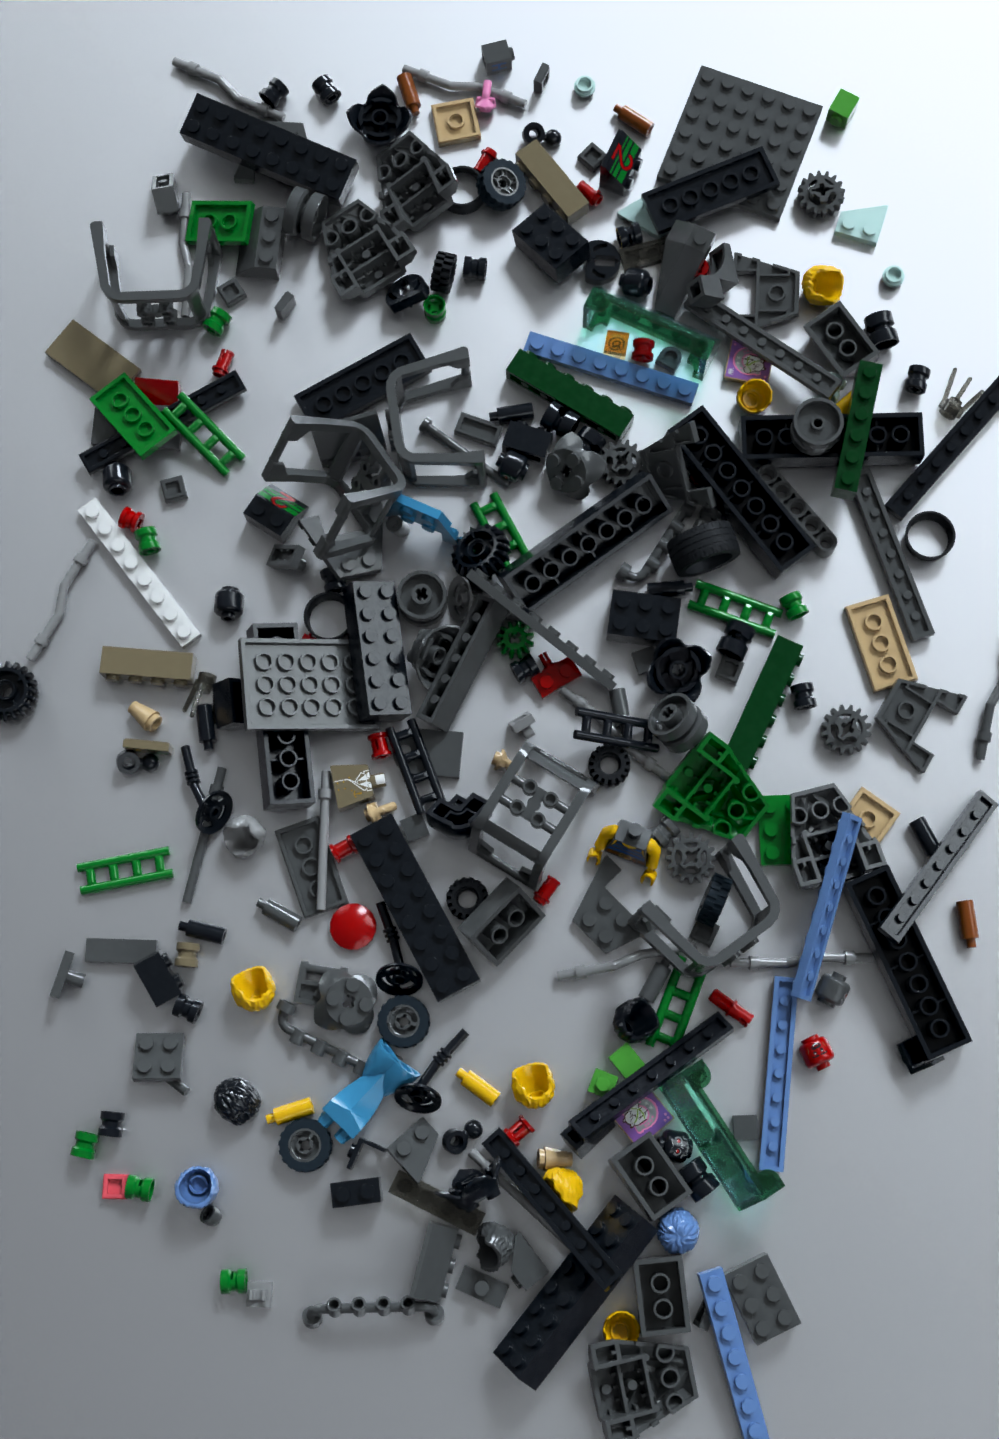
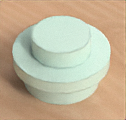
(584, 86)
(893, 276)

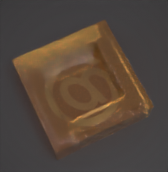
(616, 343)

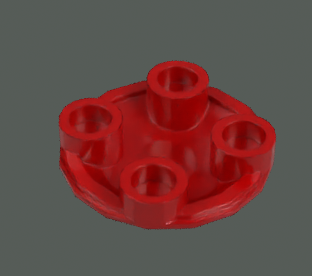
(353, 926)

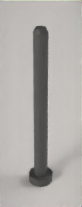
(427, 426)

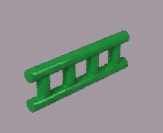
(203, 419)
(506, 523)
(728, 596)
(113, 862)
(682, 1019)

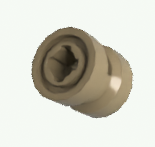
(187, 955)

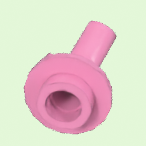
(485, 102)

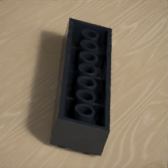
(269, 149)
(891, 441)
(743, 496)
(585, 541)
(283, 755)
(415, 908)
(907, 968)
(571, 1297)

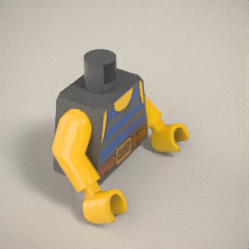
(630, 843)

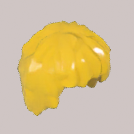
(822, 285)
(253, 988)
(533, 1085)
(566, 1185)

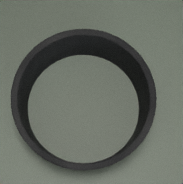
(467, 208)
(940, 519)
(325, 596)

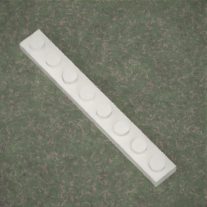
(139, 573)

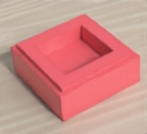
(114, 1186)

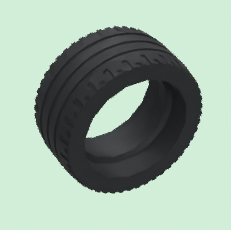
(703, 548)

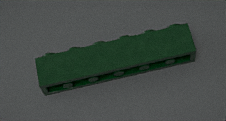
(552, 385)
(856, 430)
(764, 699)

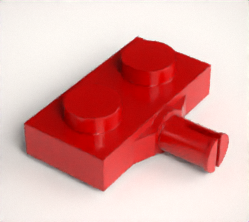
(554, 675)

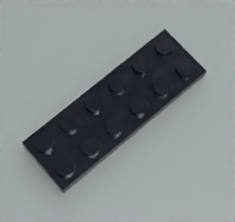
(710, 190)
(361, 382)

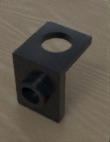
(912, 1058)
(355, 1150)

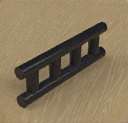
(606, 738)
(402, 759)

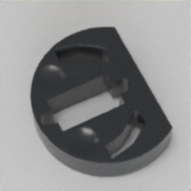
(603, 251)
(418, 292)

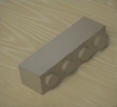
(551, 182)
(148, 665)

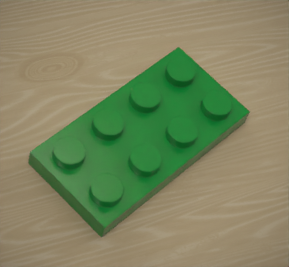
(133, 416)

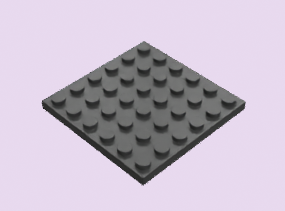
(734, 117)

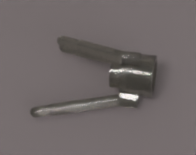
(951, 407)
(203, 685)

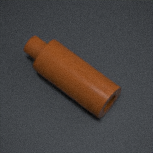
(409, 93)
(634, 119)
(967, 922)

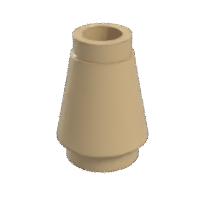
(145, 716)
(550, 1158)

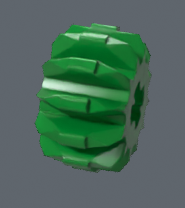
(514, 632)

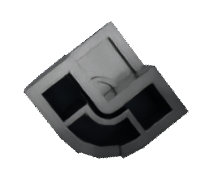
(456, 816)

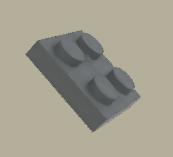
(158, 1057)

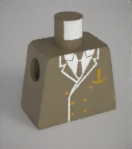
(355, 785)

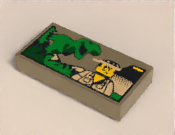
(146, 746)

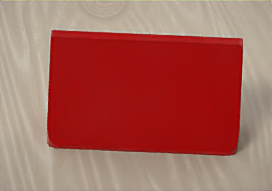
(159, 391)

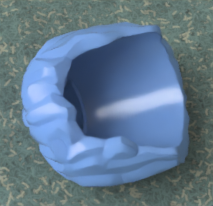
(196, 1187)
(678, 1231)

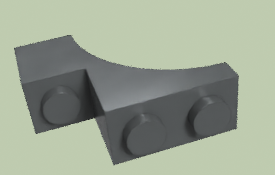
(708, 289)

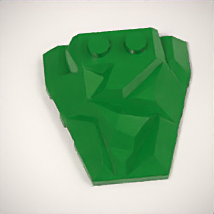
(712, 791)

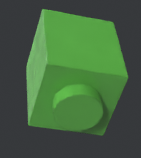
(842, 108)
(626, 1060)
(602, 1082)

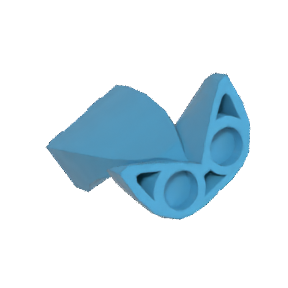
(360, 1099)

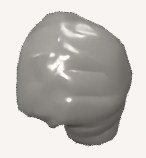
(243, 835)

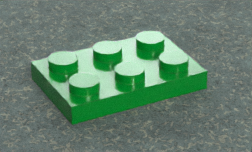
(229, 219)
(775, 832)

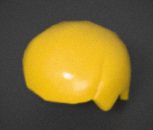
(754, 396)
(621, 1326)

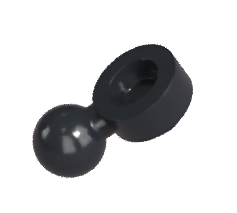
(551, 137)
(149, 762)
(472, 1130)

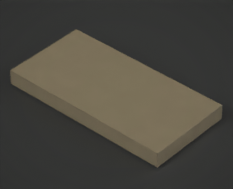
(89, 357)

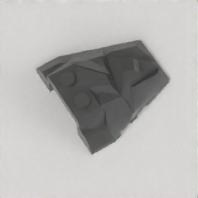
(413, 183)
(364, 251)
(813, 830)
(638, 1384)

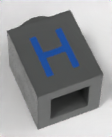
(497, 57)

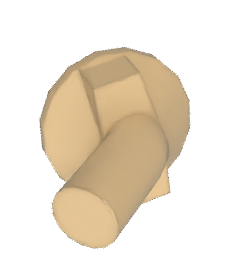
(501, 760)
(375, 813)

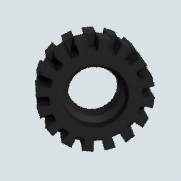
(443, 272)
(602, 777)
(460, 886)

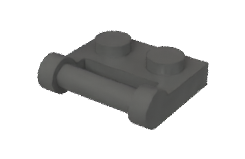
(306, 990)

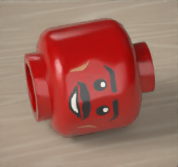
(816, 1052)

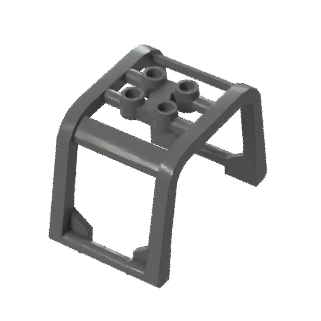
(109, 277)
(398, 398)
(355, 499)
(478, 846)
(760, 919)

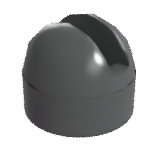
(211, 1215)

